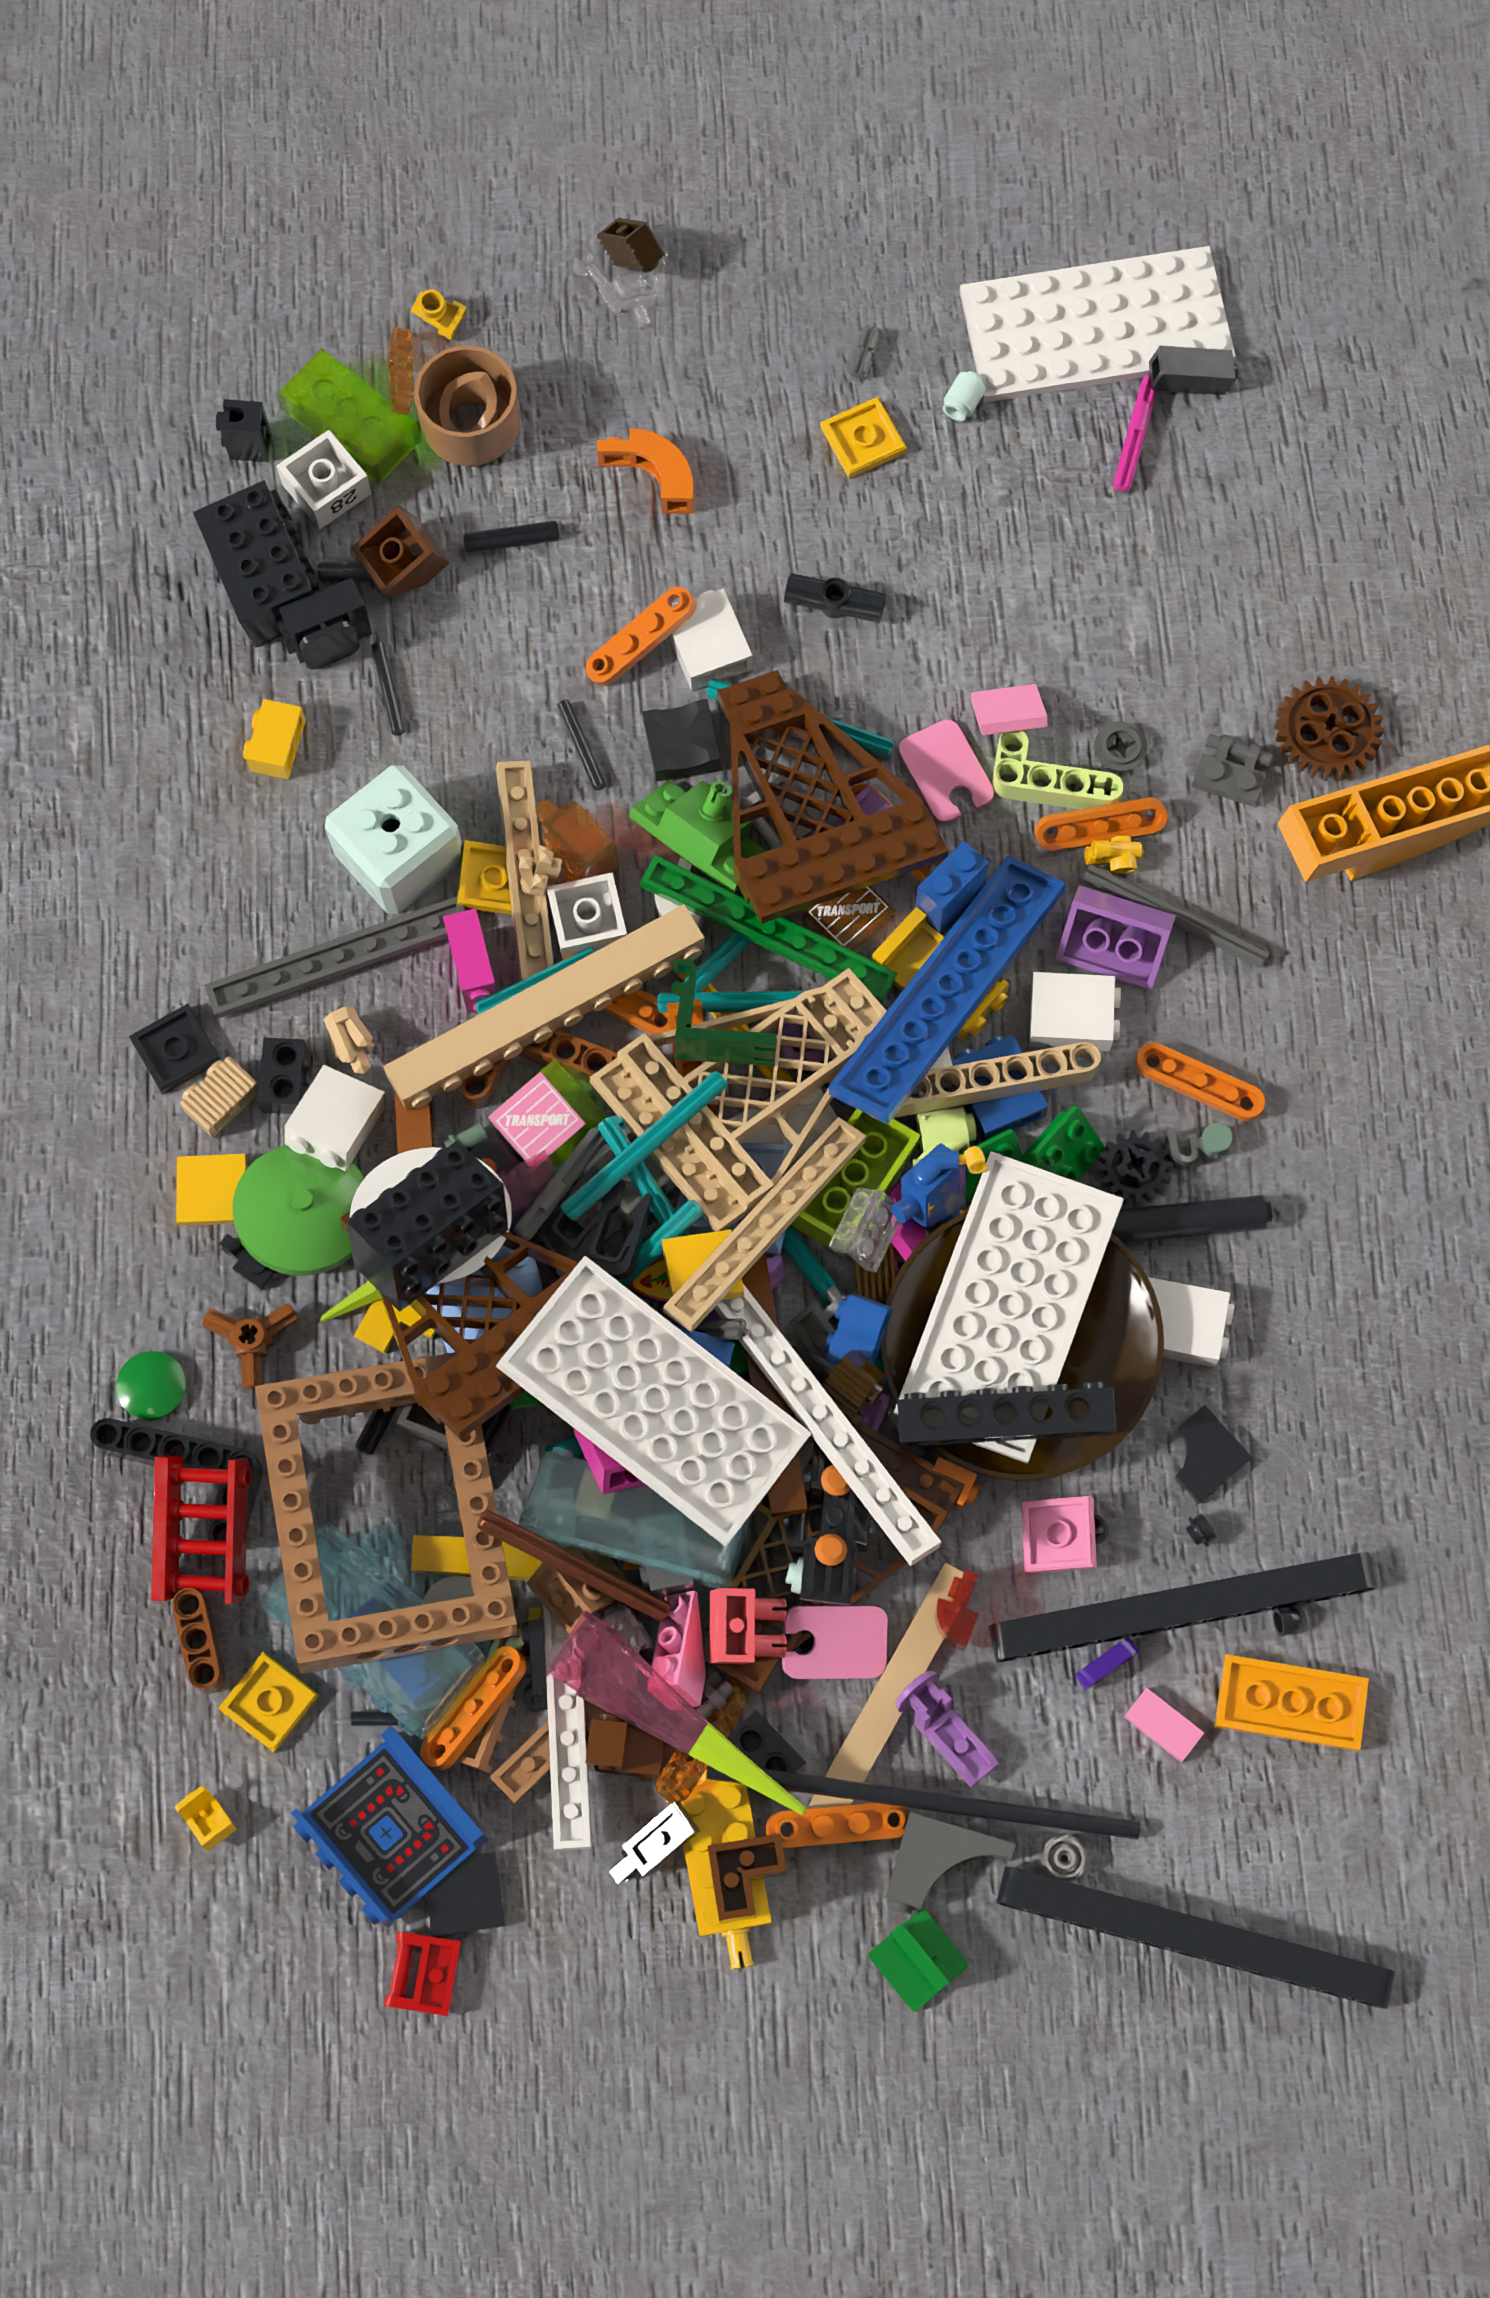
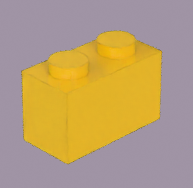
(274, 738)

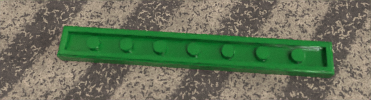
(778, 935)

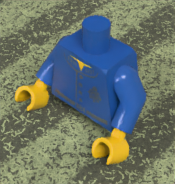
(937, 1186)

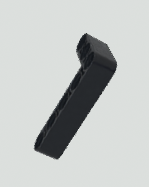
(195, 1451)

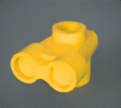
(445, 315)
(1120, 853)

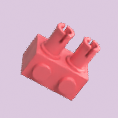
(733, 1626)

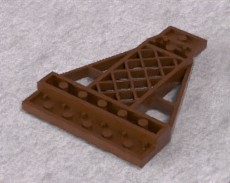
(834, 858)
(470, 1385)
(927, 1490)

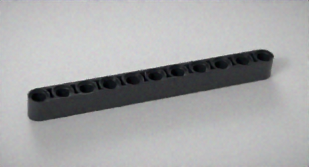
(1182, 1607)
(1196, 1937)

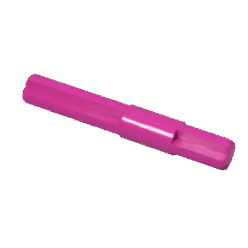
(1135, 436)

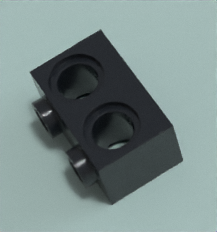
(277, 1076)
(772, 1745)

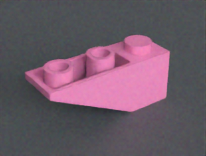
(679, 1648)

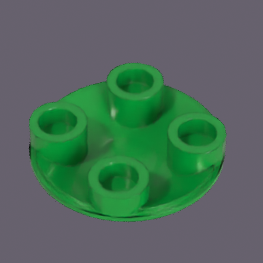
(151, 1385)

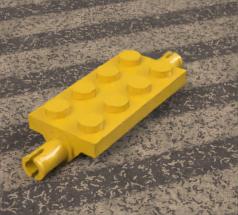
(722, 1816)

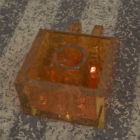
(577, 840)

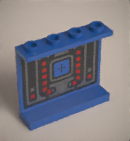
(389, 1830)

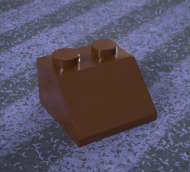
(399, 553)

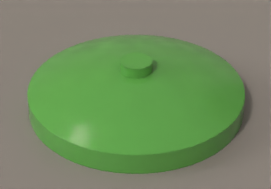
(292, 1210)

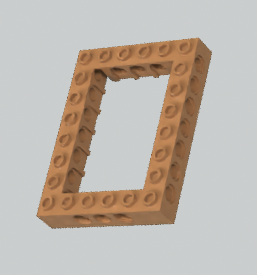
(395, 1632)

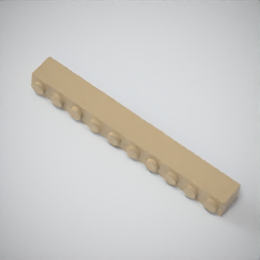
(545, 1008)

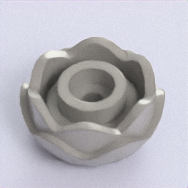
(1067, 1846)

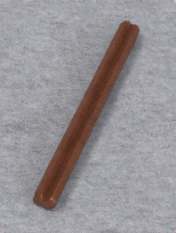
(573, 1565)

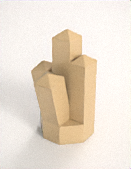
(539, 872)
(349, 1038)

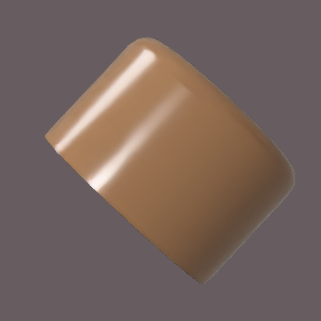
(460, 378)

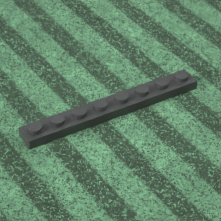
(330, 959)

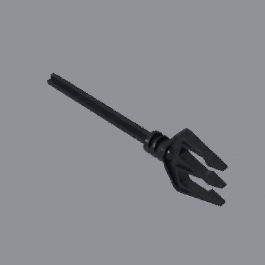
(587, 1244)

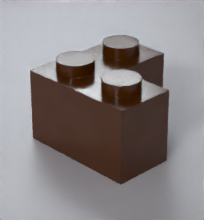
(623, 1750)
(735, 1866)

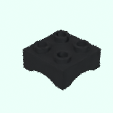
(682, 740)

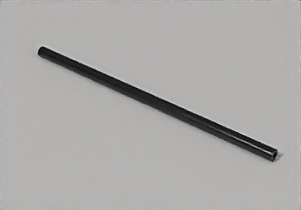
(946, 1803)

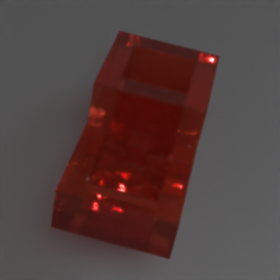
(953, 1618)

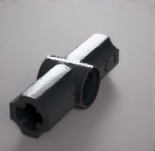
(854, 603)

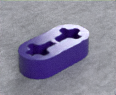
(1107, 1663)

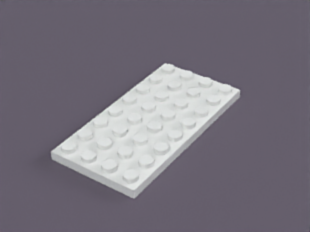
(1091, 321)
(1013, 1290)
(654, 1400)

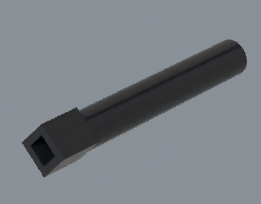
(1192, 1219)

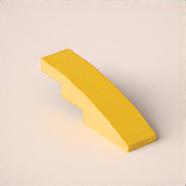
(449, 1557)

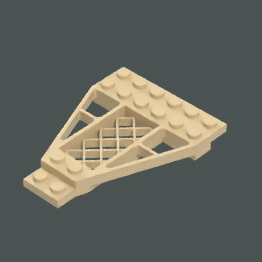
(703, 1154)

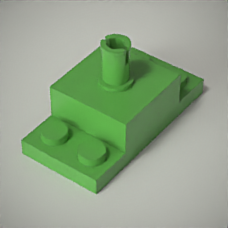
(697, 827)

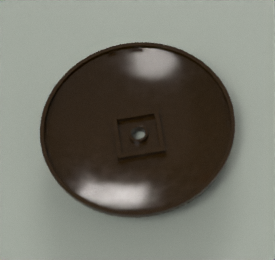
(1114, 1344)

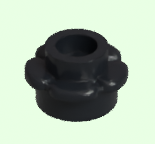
(1200, 1530)

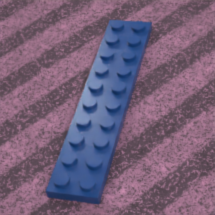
(946, 990)

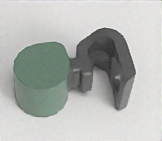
(1211, 1145)

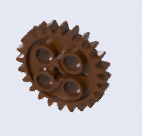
(1320, 754)

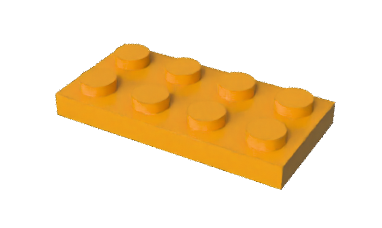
(1291, 1702)

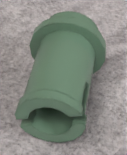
(468, 1138)

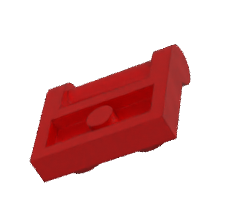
(434, 1977)

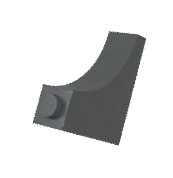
(930, 1851)

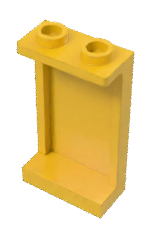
(910, 948)

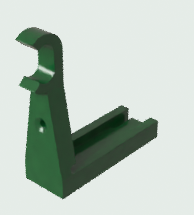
(715, 1044)

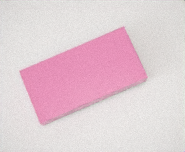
(1164, 1725)

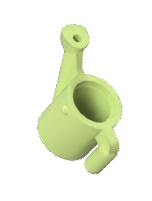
(947, 1127)

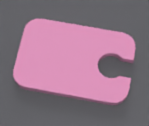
(942, 762)
(845, 1645)

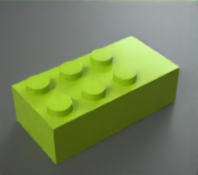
(873, 1167)

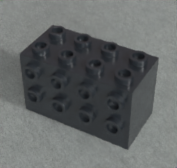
(257, 557)
(427, 1225)

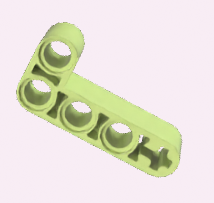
(1055, 775)

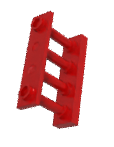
(169, 1544)

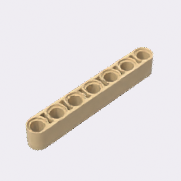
(1001, 1083)

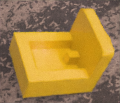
(205, 1817)

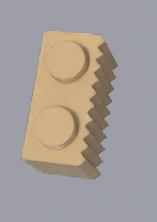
(219, 1096)

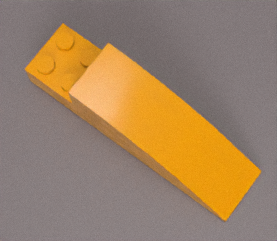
(1390, 817)

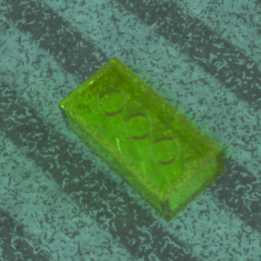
(335, 399)

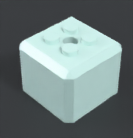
(400, 863)

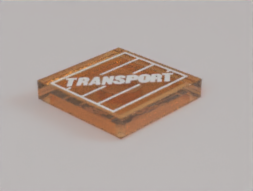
(851, 917)

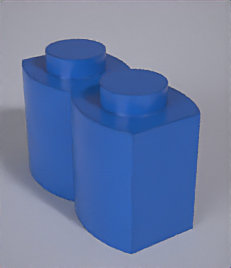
(859, 1328)

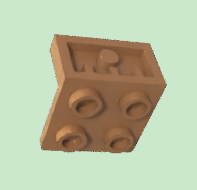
(567, 1596)

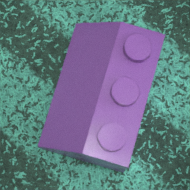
(1115, 937)

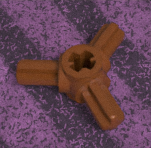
(262, 1329)

